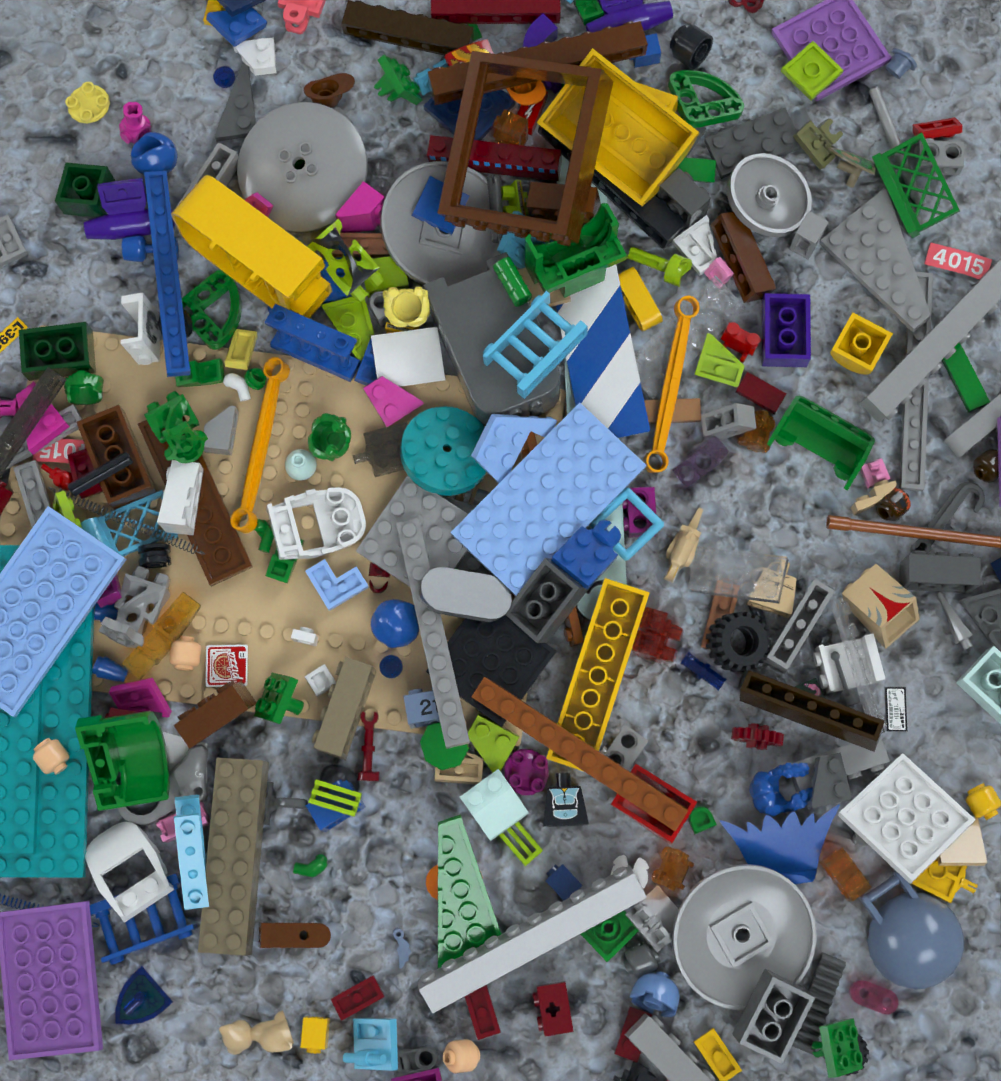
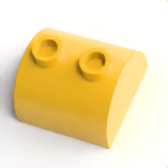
(860, 345)

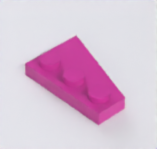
(47, 428)

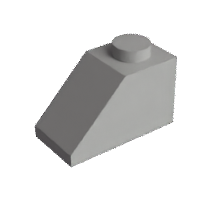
(221, 432)

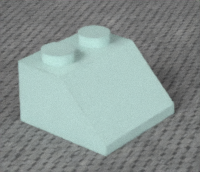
(494, 805)

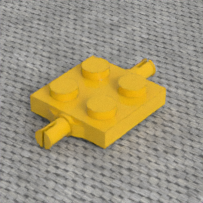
(943, 881)

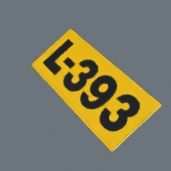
(10, 333)

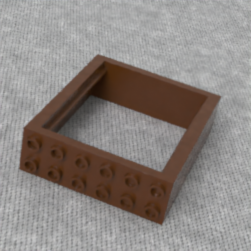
(582, 160)

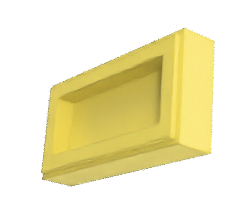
(241, 349)

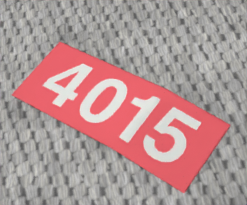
(957, 261)
(59, 451)

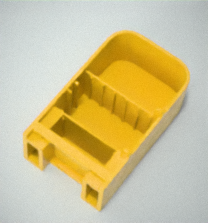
(251, 248)

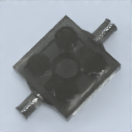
(383, 449)

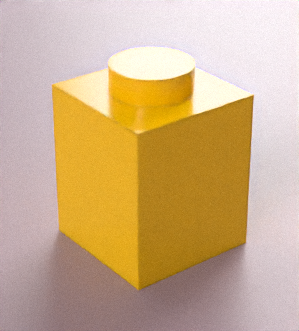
(315, 1034)

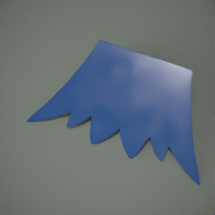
(785, 849)

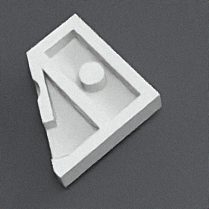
(258, 55)
(697, 244)

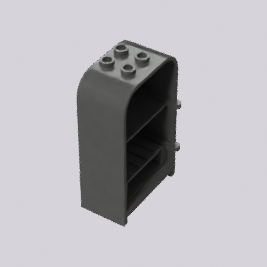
(470, 319)

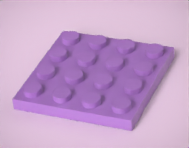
(841, 33)

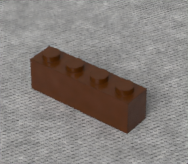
(742, 257)

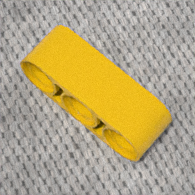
(639, 300)

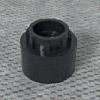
(691, 45)

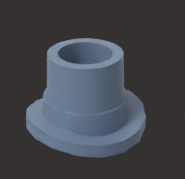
(900, 63)

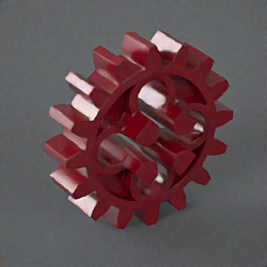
(757, 736)

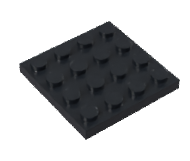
(499, 653)

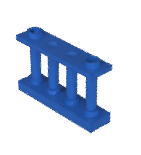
(313, 343)
(101, 912)

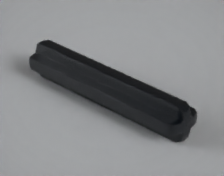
(100, 473)

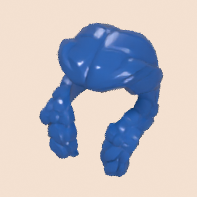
(766, 794)

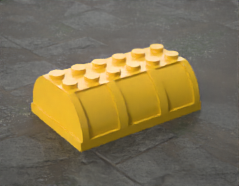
(639, 137)

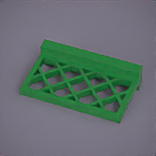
(898, 194)

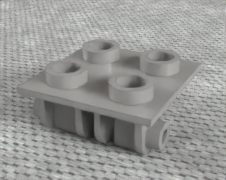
(654, 918)

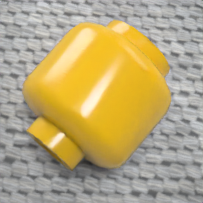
(983, 801)

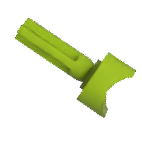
(673, 268)

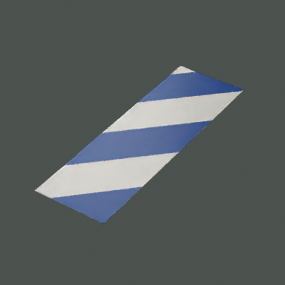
(604, 362)

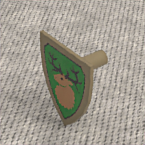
(855, 167)

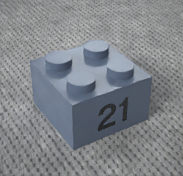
(421, 708)

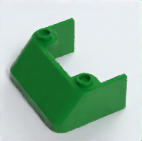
(825, 436)

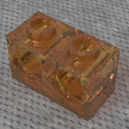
(510, 129)
(845, 874)

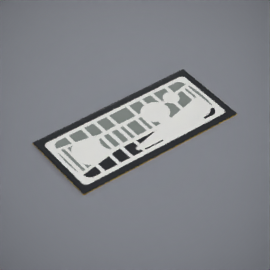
(896, 708)

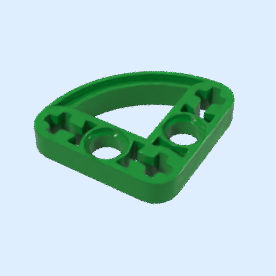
(694, 108)
(198, 306)

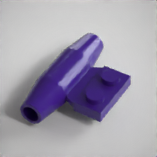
(624, 11)
(126, 211)

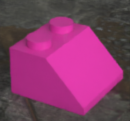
(361, 210)

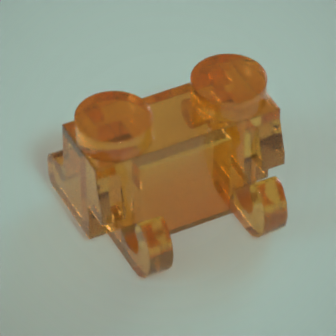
(757, 439)
(672, 869)

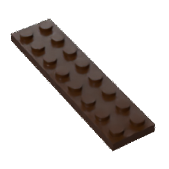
(213, 530)

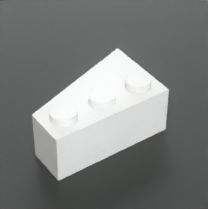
(181, 498)

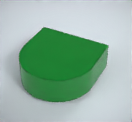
(701, 819)

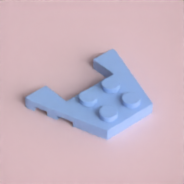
(504, 440)

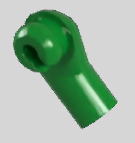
(313, 868)

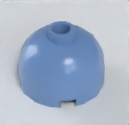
(656, 993)

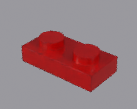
(939, 128)

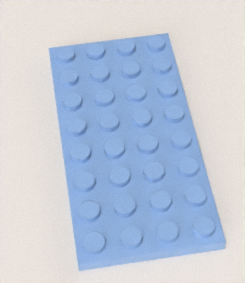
(548, 498)
(45, 599)

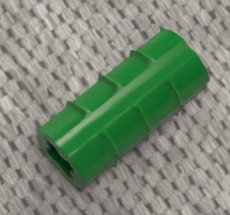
(512, 281)

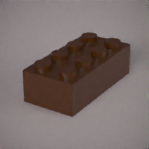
(105, 438)

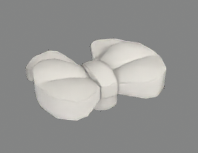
(639, 868)

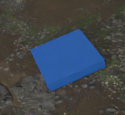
(428, 206)

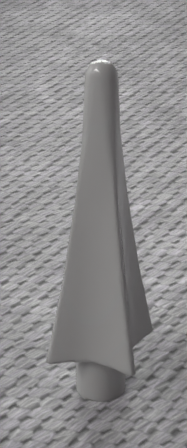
(959, 631)

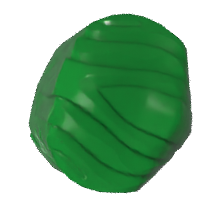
(83, 388)

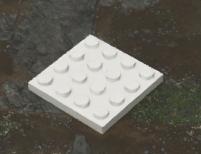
(906, 818)

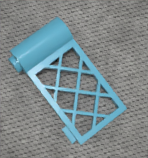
(98, 528)

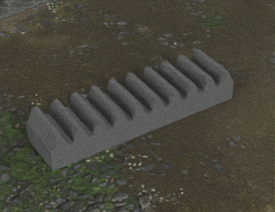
(823, 987)

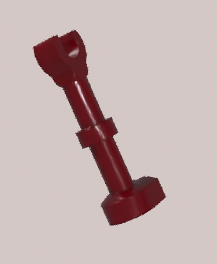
(368, 749)

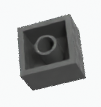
(685, 197)

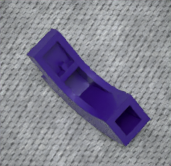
(542, 31)

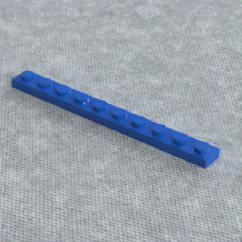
(167, 274)

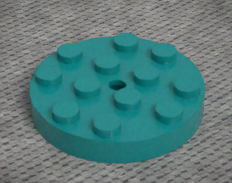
(427, 461)

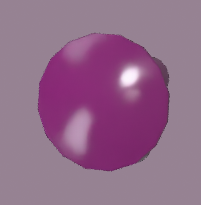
(526, 772)

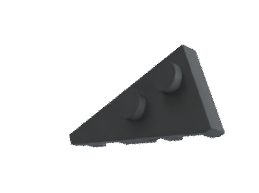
(239, 111)

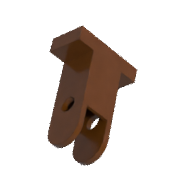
(287, 935)

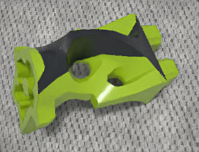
(355, 271)

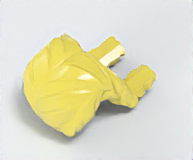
(406, 306)

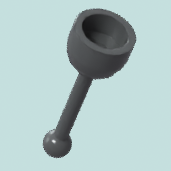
(848, 696)

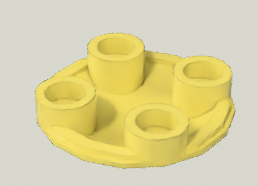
(88, 103)

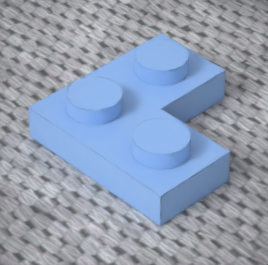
(336, 590)

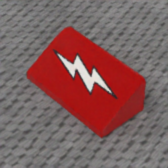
(532, 113)

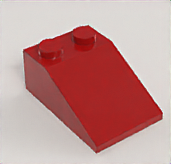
(644, 818)

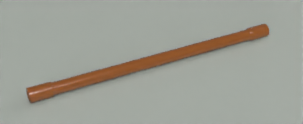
(846, 524)

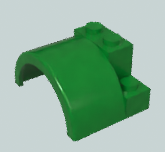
(128, 746)

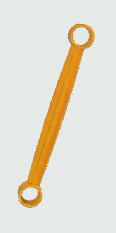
(671, 383)
(260, 445)

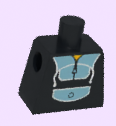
(564, 804)

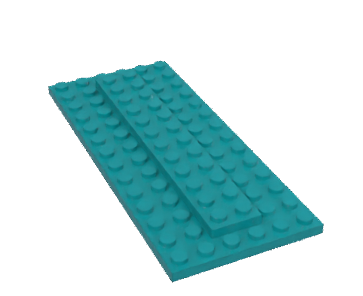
(40, 812)

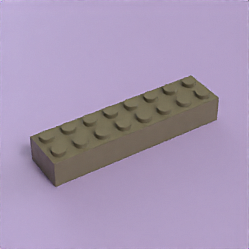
(234, 856)

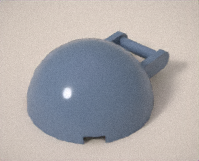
(913, 936)

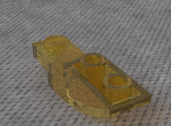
(164, 632)

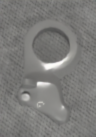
(186, 779)

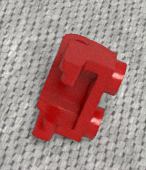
(740, 340)

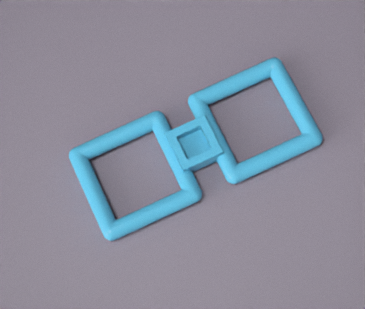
(657, 523)

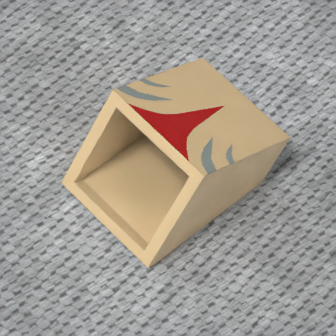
(881, 605)

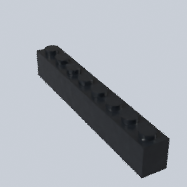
(653, 218)

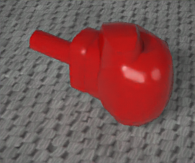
(60, 477)

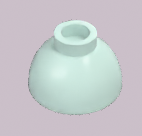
(300, 464)

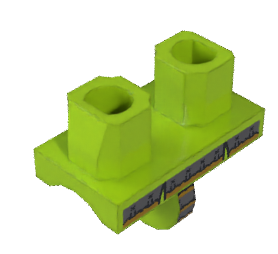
(516, 198)

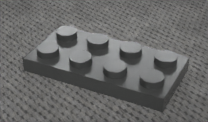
(765, 134)

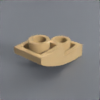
(865, 502)

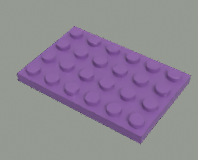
(49, 981)

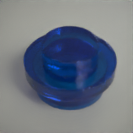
(224, 77)
(391, 666)

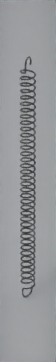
(129, 521)

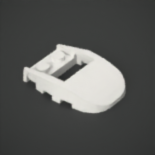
(337, 515)
(114, 848)

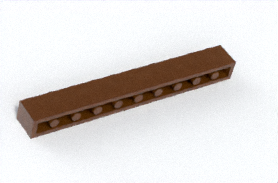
(611, 42)

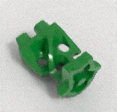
(170, 416)

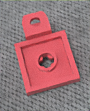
(298, 13)

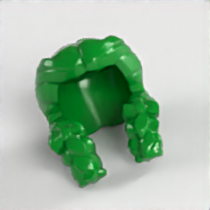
(329, 437)

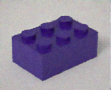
(786, 330)

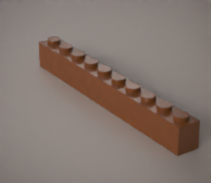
(580, 753)

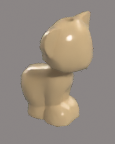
(272, 1035)

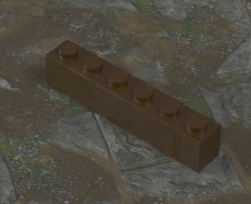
(405, 29)
(811, 710)

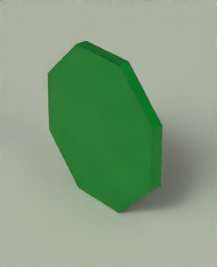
(435, 749)

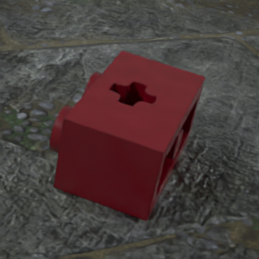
(562, 1021)

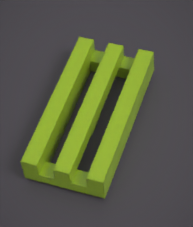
(315, 791)
(531, 855)

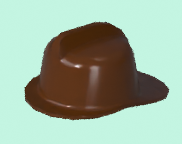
(329, 89)

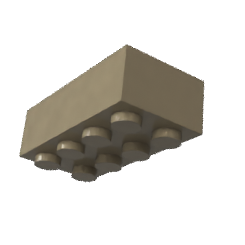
(344, 709)

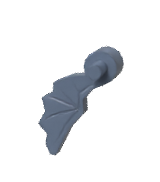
(403, 946)

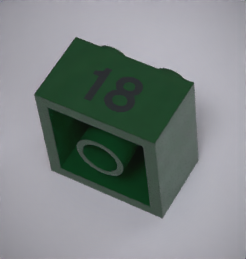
(79, 190)

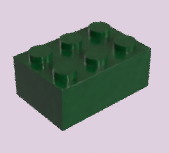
(59, 347)

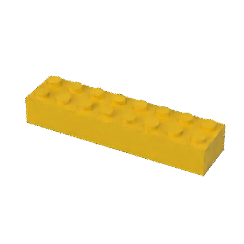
(601, 664)

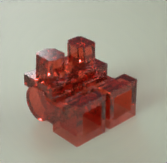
(654, 635)

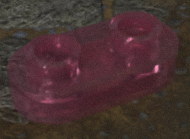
(874, 997)

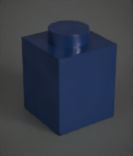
(562, 881)

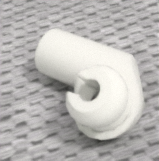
(238, 383)

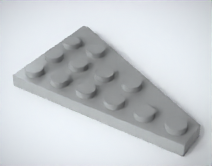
(876, 254)

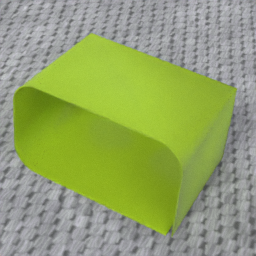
(392, 276)

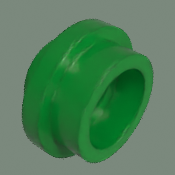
(255, 378)

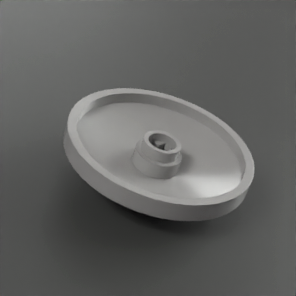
(769, 195)

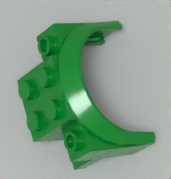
(580, 264)

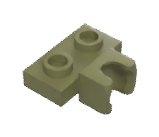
(816, 142)

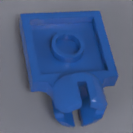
(588, 553)

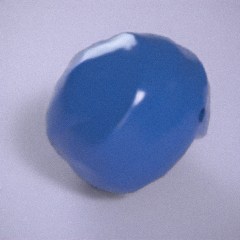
(154, 153)
(395, 623)

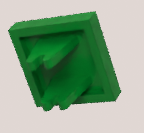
(397, 82)

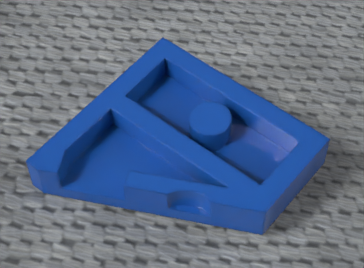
(239, 27)

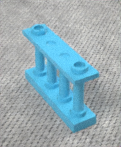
(542, 366)
(191, 851)

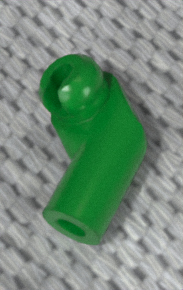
(266, 534)

